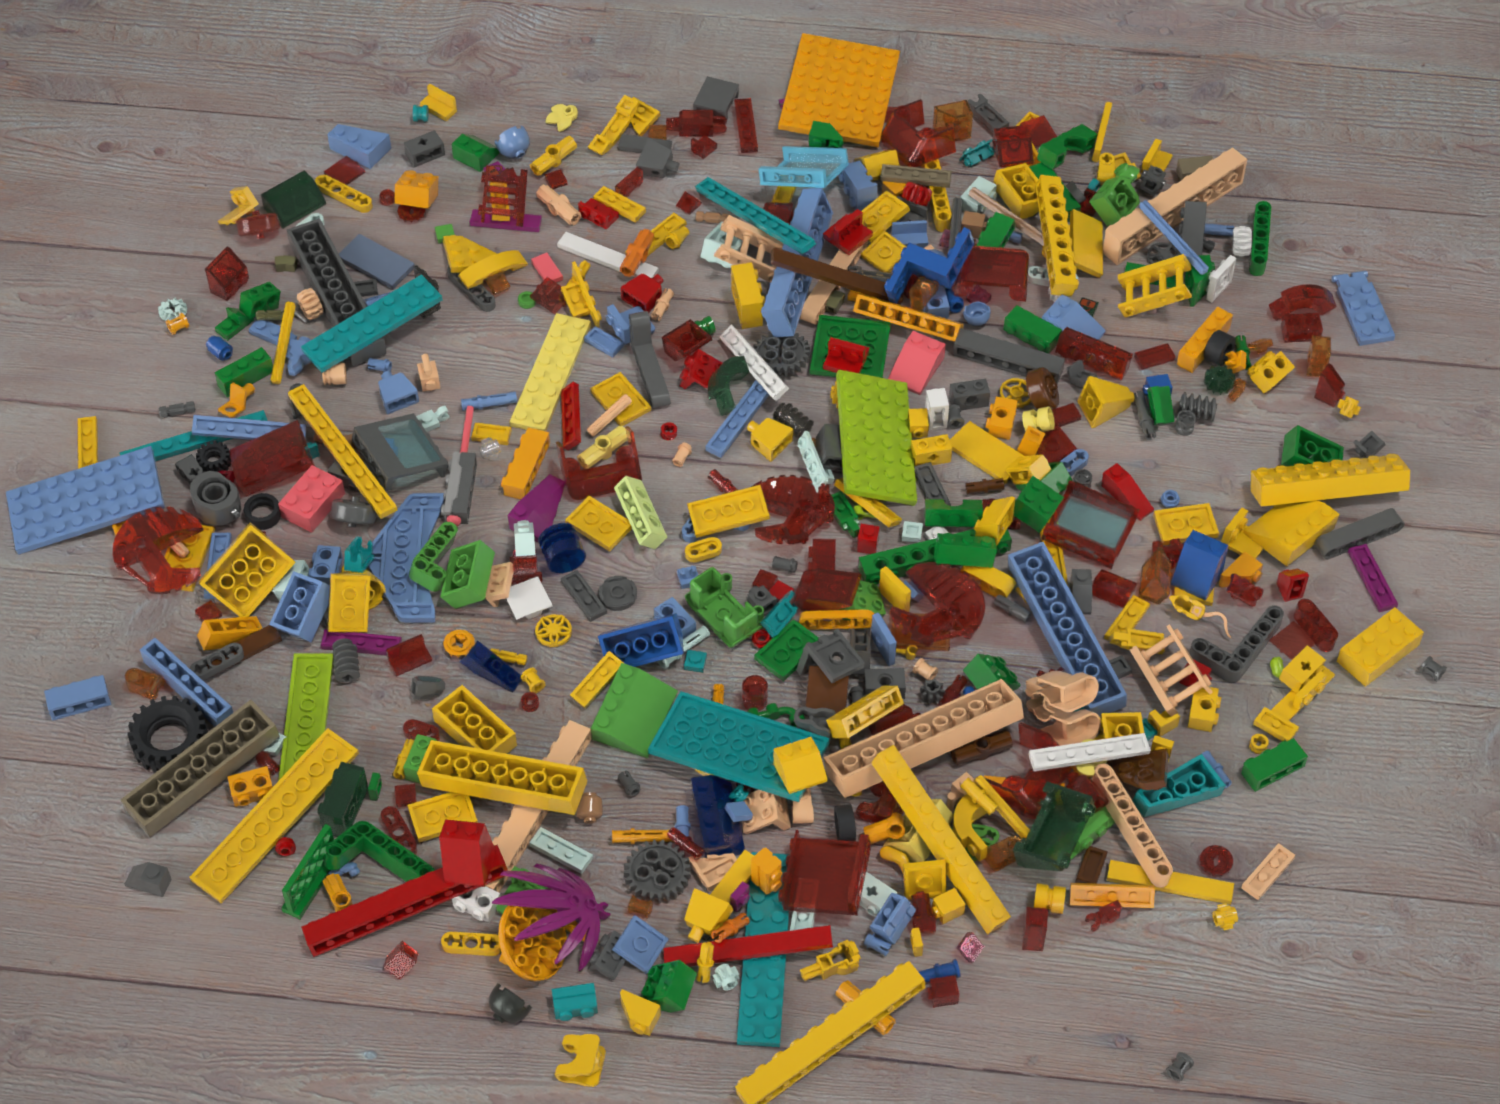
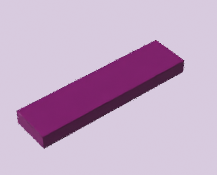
(531, 222)
(1372, 578)
(365, 642)

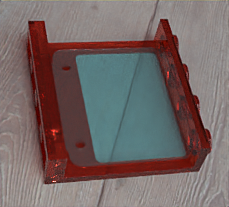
(1091, 524)

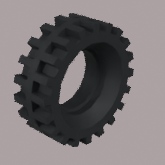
(159, 715)

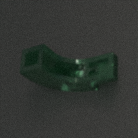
(719, 382)

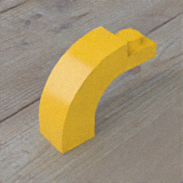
(964, 816)

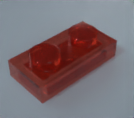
(630, 182)

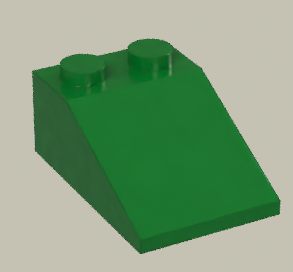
(1308, 447)

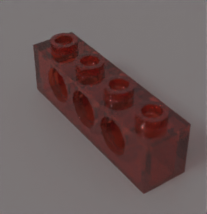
(1087, 346)

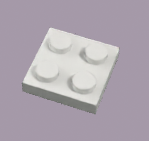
(1220, 278)

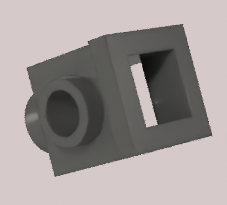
(761, 597)

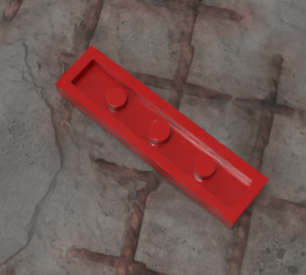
(570, 416)

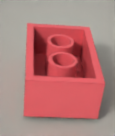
(311, 498)

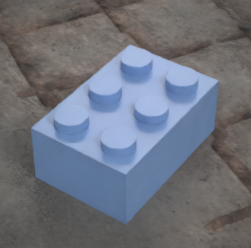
(301, 607)

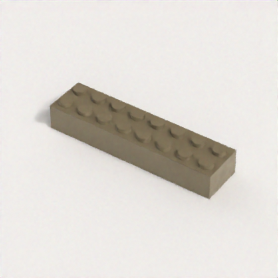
(200, 768)

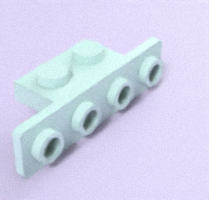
(813, 463)

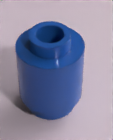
(219, 348)

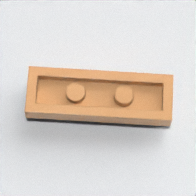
(1268, 871)

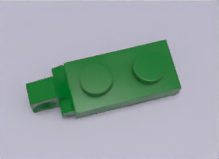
(845, 514)

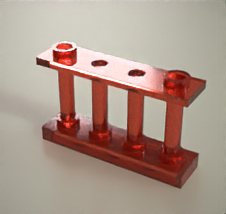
(518, 203)

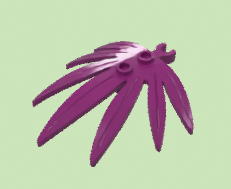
(571, 899)

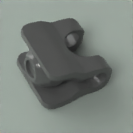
(816, 722)

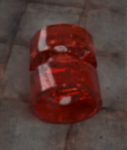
(755, 692)

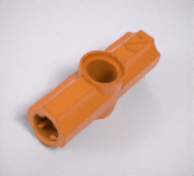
(637, 252)

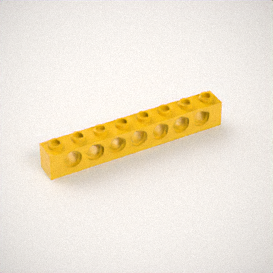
(1056, 236)

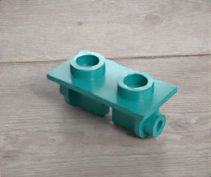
(971, 156)

